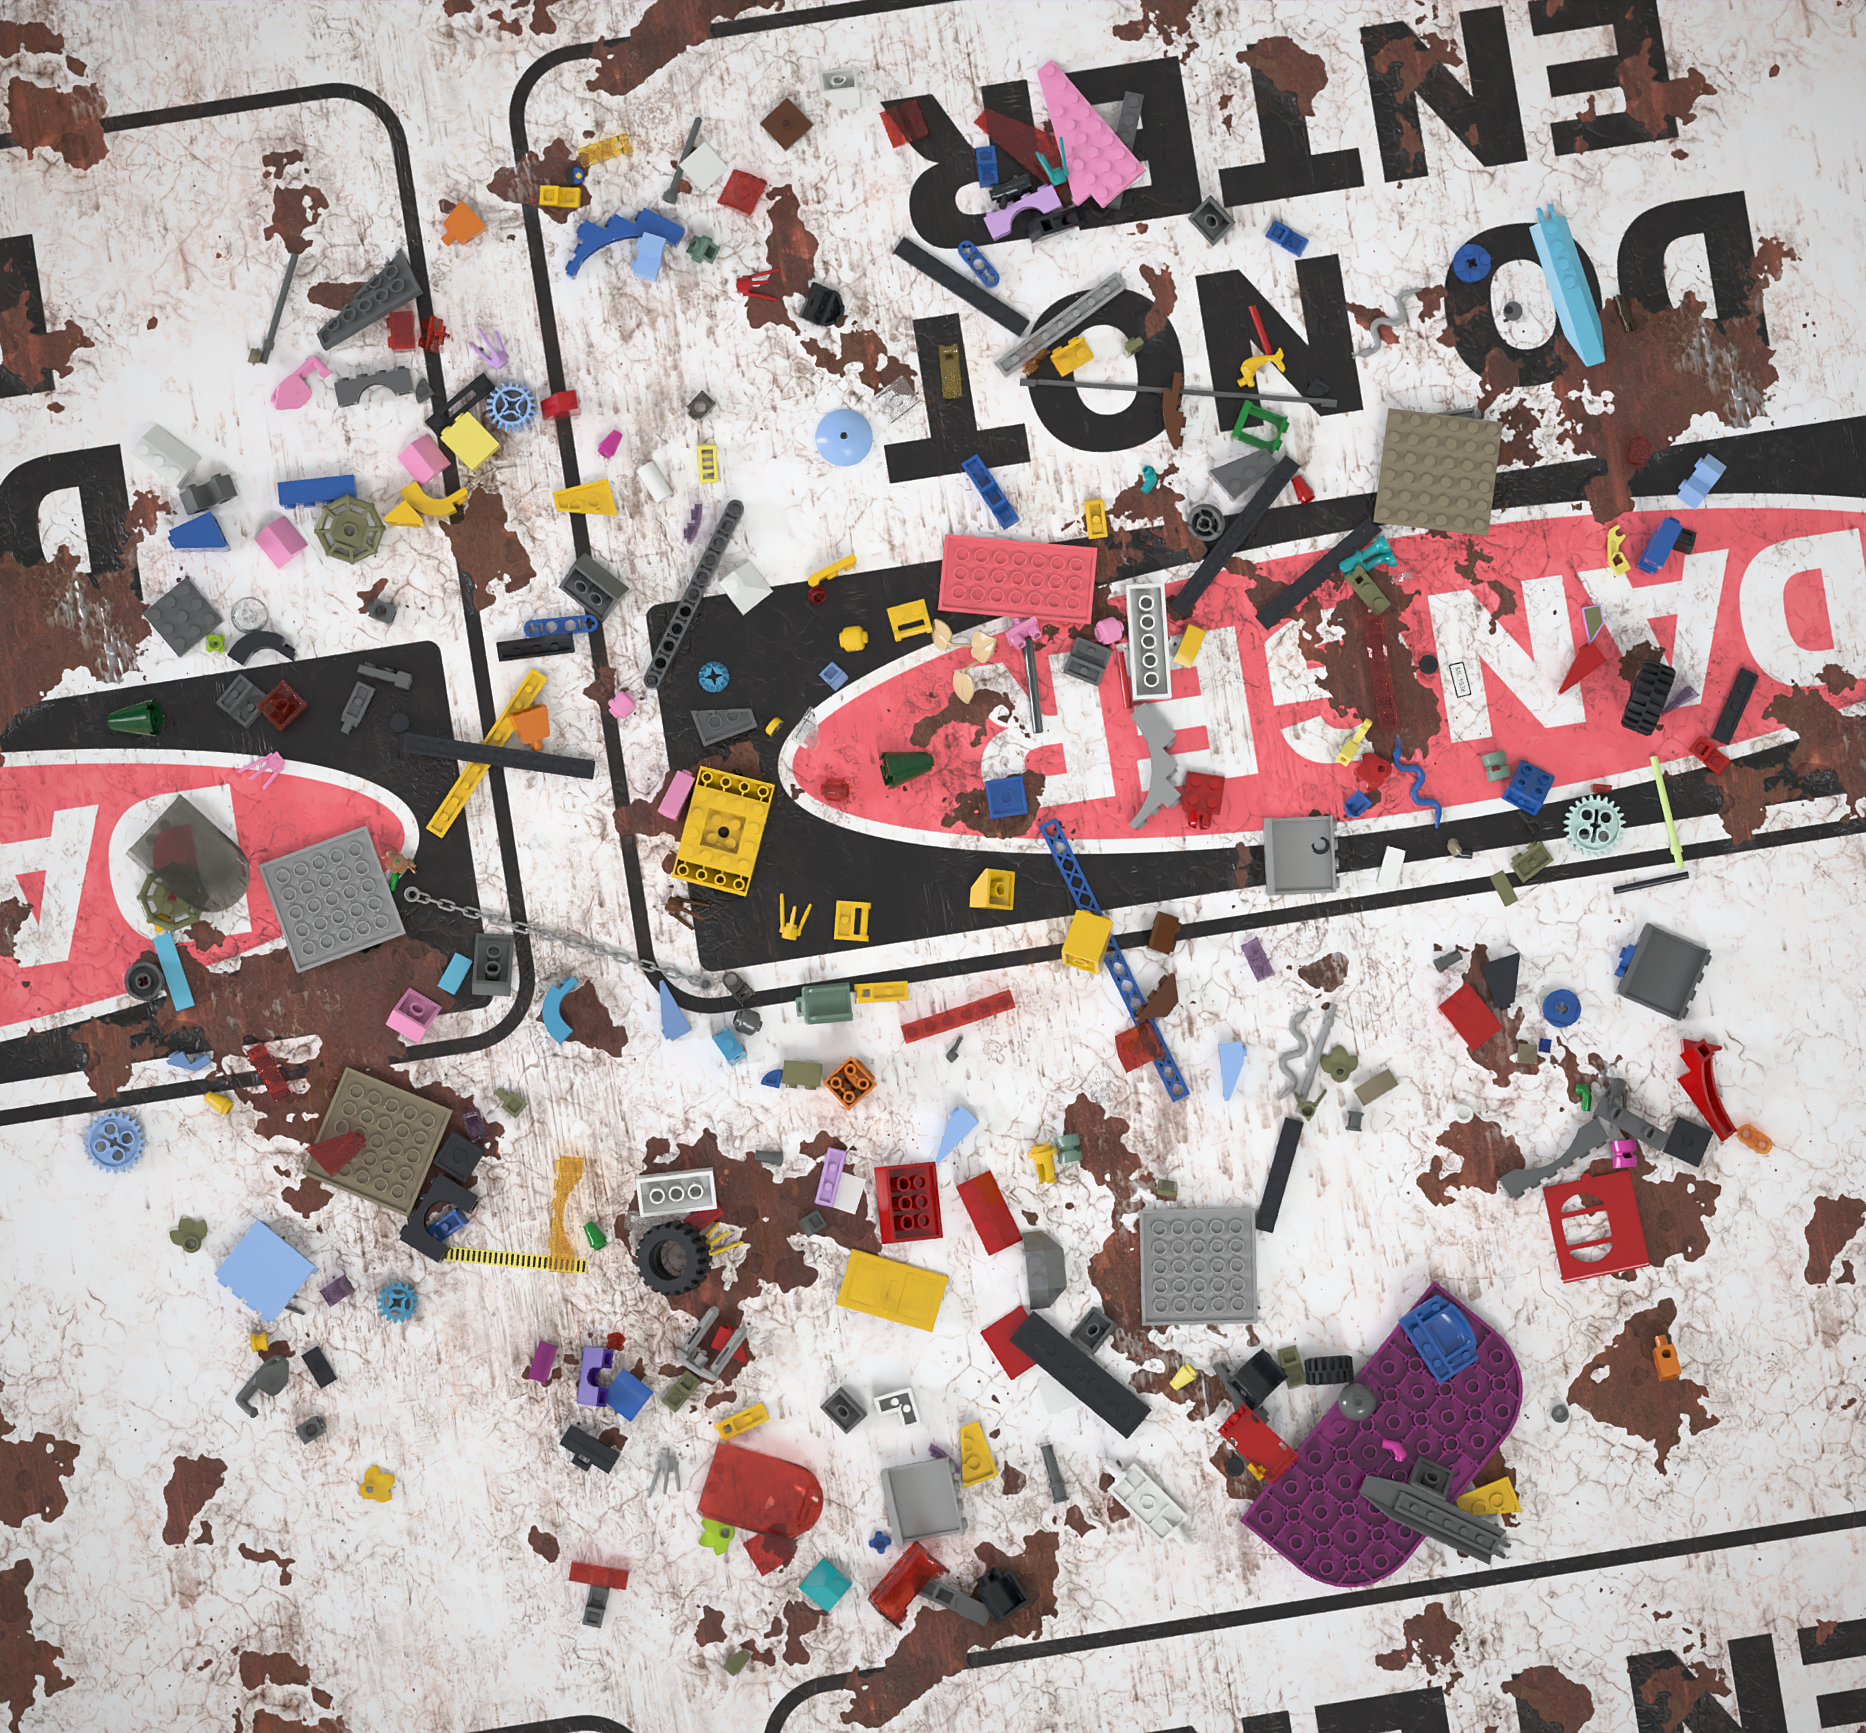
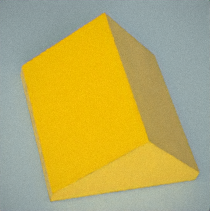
(404, 516)

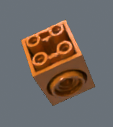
(850, 1082)

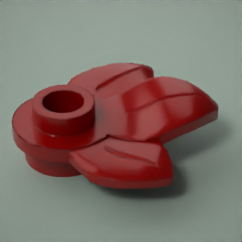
(1370, 771)

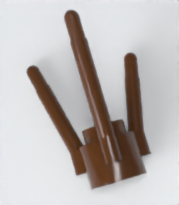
(675, 905)

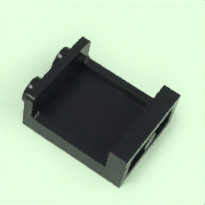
(1257, 1379)

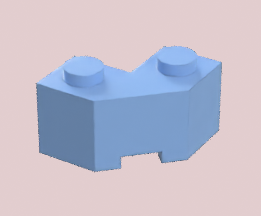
(649, 258)
(1701, 481)

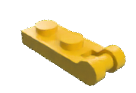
(831, 571)
(882, 992)
(742, 1421)

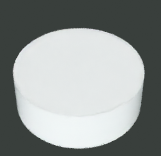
(1463, 1113)

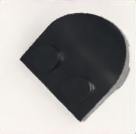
(822, 306)

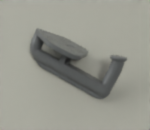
(269, 1378)

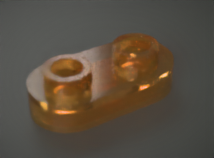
(1754, 1138)

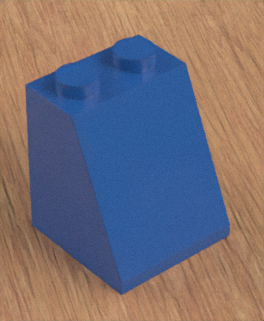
(199, 535)

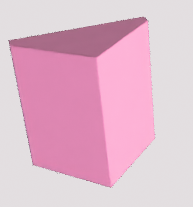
(423, 460)
(280, 542)

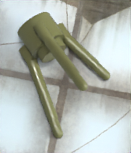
(1308, 1108)

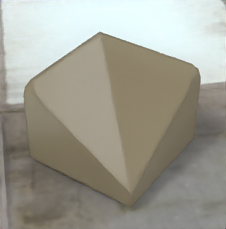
(1526, 1054)

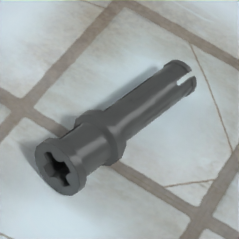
(1056, 1483)

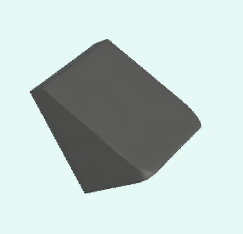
(812, 1223)

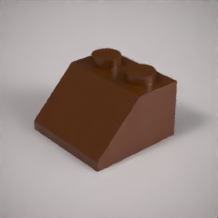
(1163, 933)

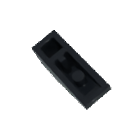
(1056, 223)

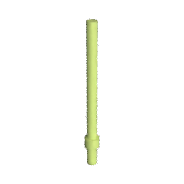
(1675, 848)

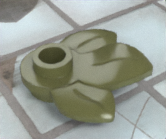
(1339, 1061)
(189, 1231)

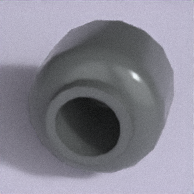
(747, 1021)

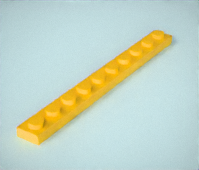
(475, 771)

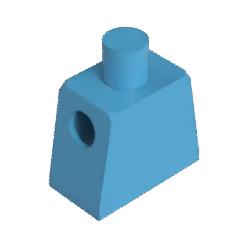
(729, 1045)

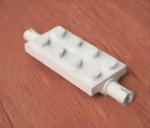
(1148, 1503)

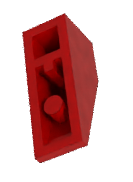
(1583, 664)

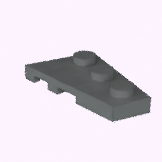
(722, 724)

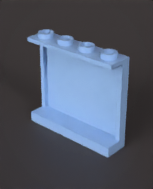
(265, 1271)

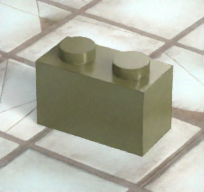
(802, 1073)

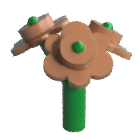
(398, 866)

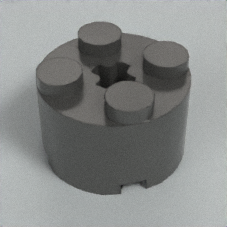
(134, 984)

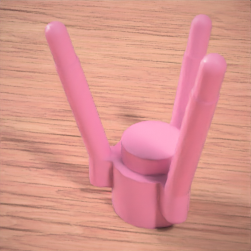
(274, 761)

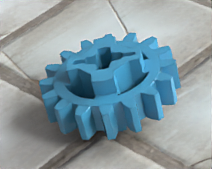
(403, 1309)

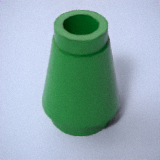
(595, 1237)

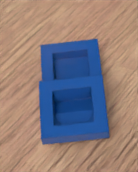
(987, 166)
(1286, 238)

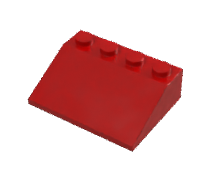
(908, 1202)

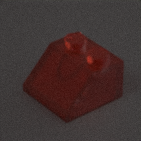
(743, 193)

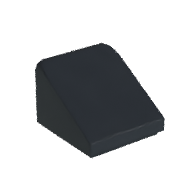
(1685, 541)

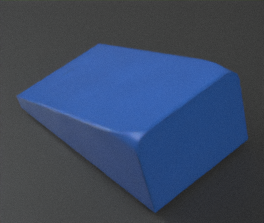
(448, 1224)

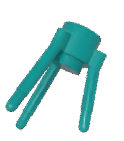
(1056, 175)

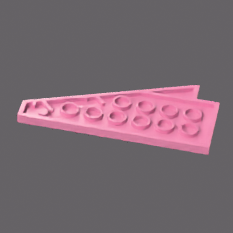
(1093, 152)

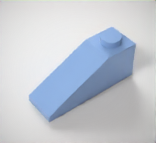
(1231, 1062)
(957, 1128)

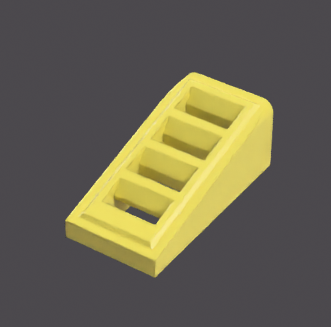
(707, 446)

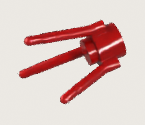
(746, 283)

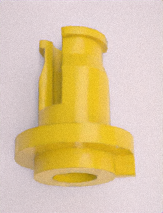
(1043, 1158)

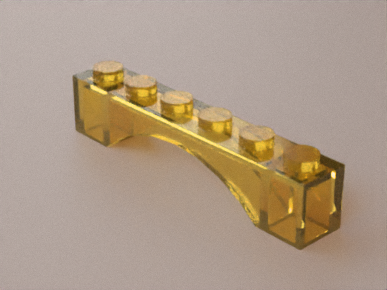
(562, 1255)

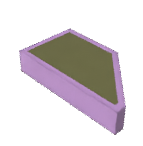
(1593, 620)

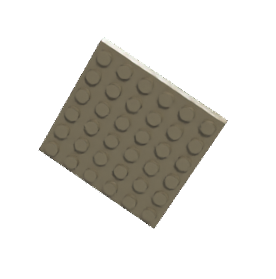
(1438, 472)
(399, 1136)

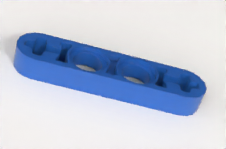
(560, 622)

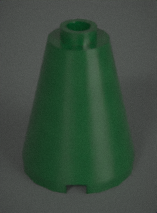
(138, 719)
(904, 766)

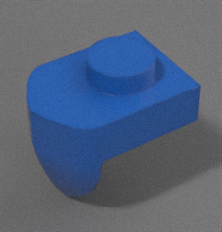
(1356, 804)

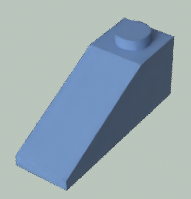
(672, 1018)

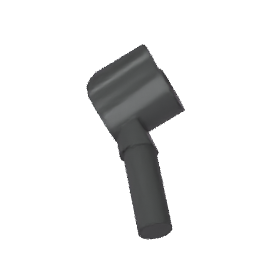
(952, 1055)

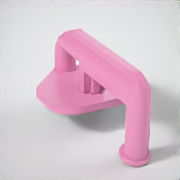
(293, 391)

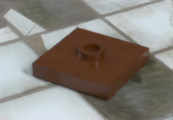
(786, 124)

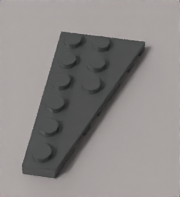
(376, 299)

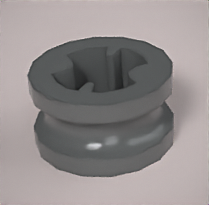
(1555, 1410)

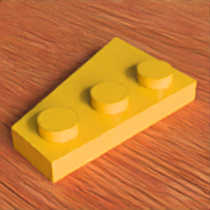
(586, 499)
(976, 1456)
(1490, 1499)

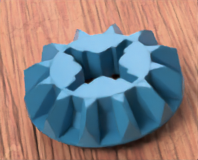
(708, 684)

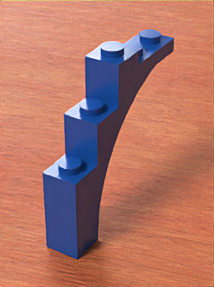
(620, 229)

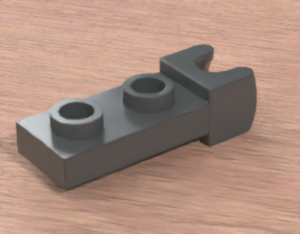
(401, 679)

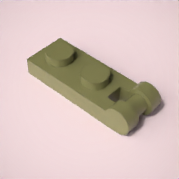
(1367, 590)

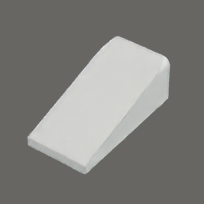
(1391, 867)

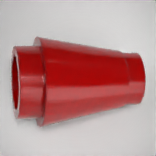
(1302, 489)

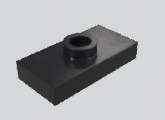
(319, 1367)

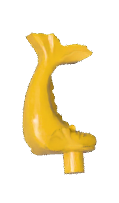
(1251, 364)

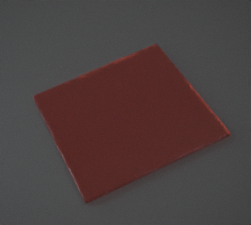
(767, 1552)

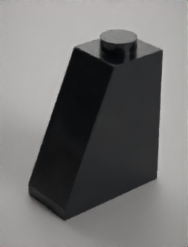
(1502, 980)

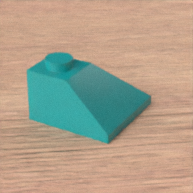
(825, 1585)

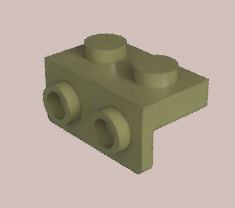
(1531, 861)

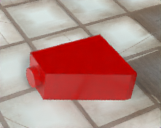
(560, 405)

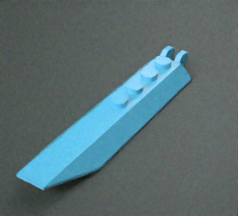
(1568, 286)

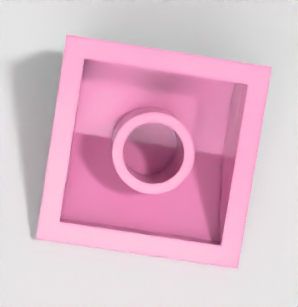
(413, 1015)

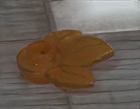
(1032, 365)

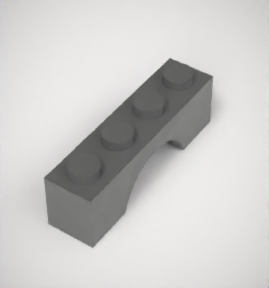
(349, 391)

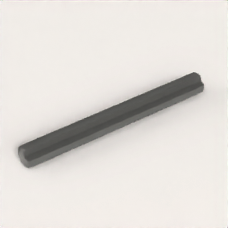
(1033, 690)

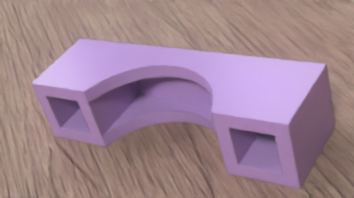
(1000, 221)

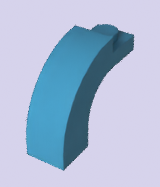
(551, 1010)

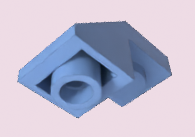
(181, 1060)

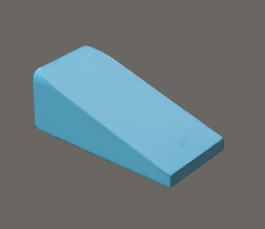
(455, 973)

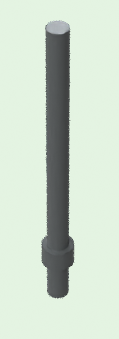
(268, 344)

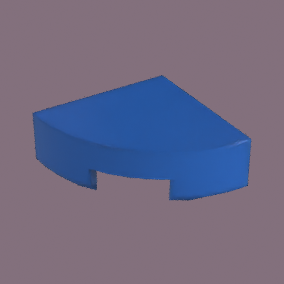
(772, 1079)

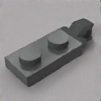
(356, 706)

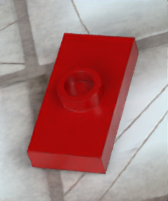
(703, 1218)

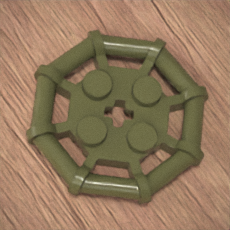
(340, 535)
(165, 907)

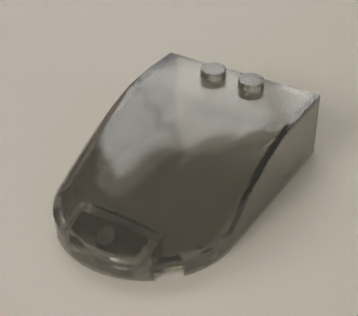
(193, 858)

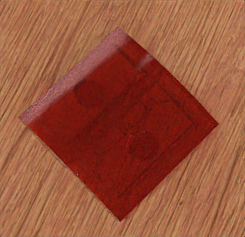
(905, 123)

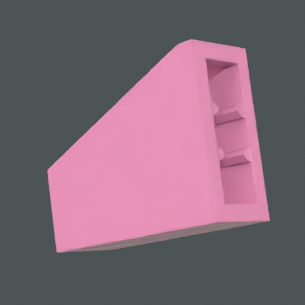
(677, 795)

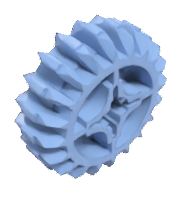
(505, 412)

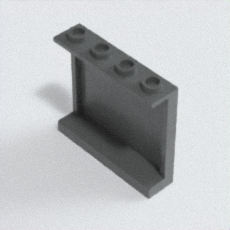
(1663, 972)

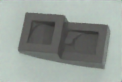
(596, 1606)

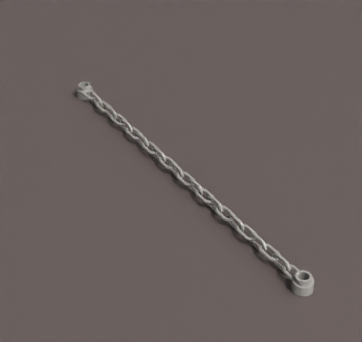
(564, 940)

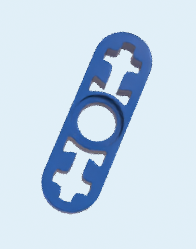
(973, 250)

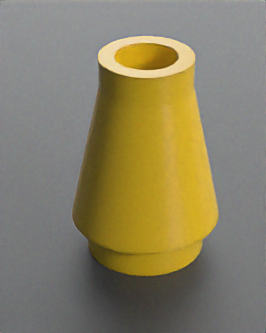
(220, 1103)

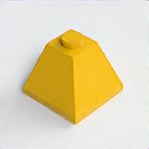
(993, 890)

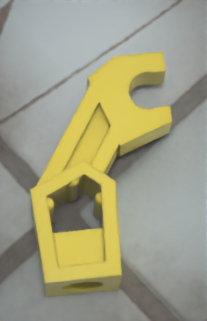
(1613, 550)
(1352, 747)

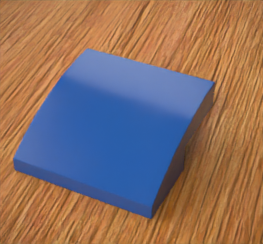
(628, 1395)

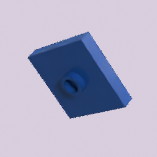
(1006, 797)

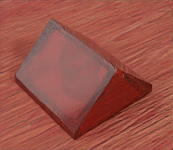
(282, 705)

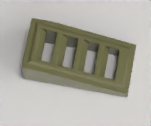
(1167, 1188)

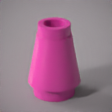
(610, 444)

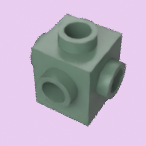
(702, 249)

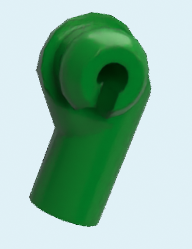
(1586, 1096)

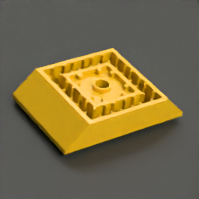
(719, 802)

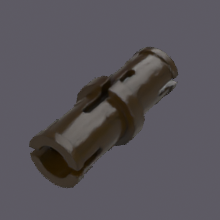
(1624, 313)

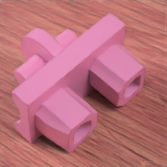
(1021, 630)

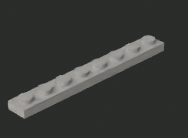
(1061, 324)

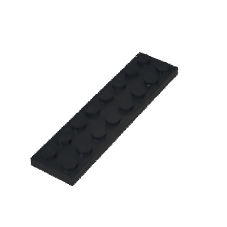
(1080, 1375)

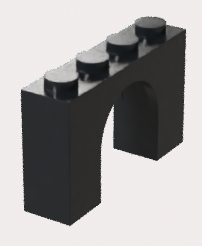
(416, 1232)

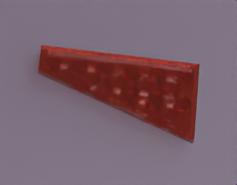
(1022, 143)

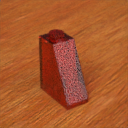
(337, 1151)

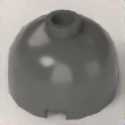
(1356, 1401)

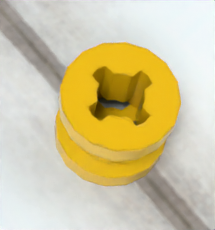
(259, 1342)

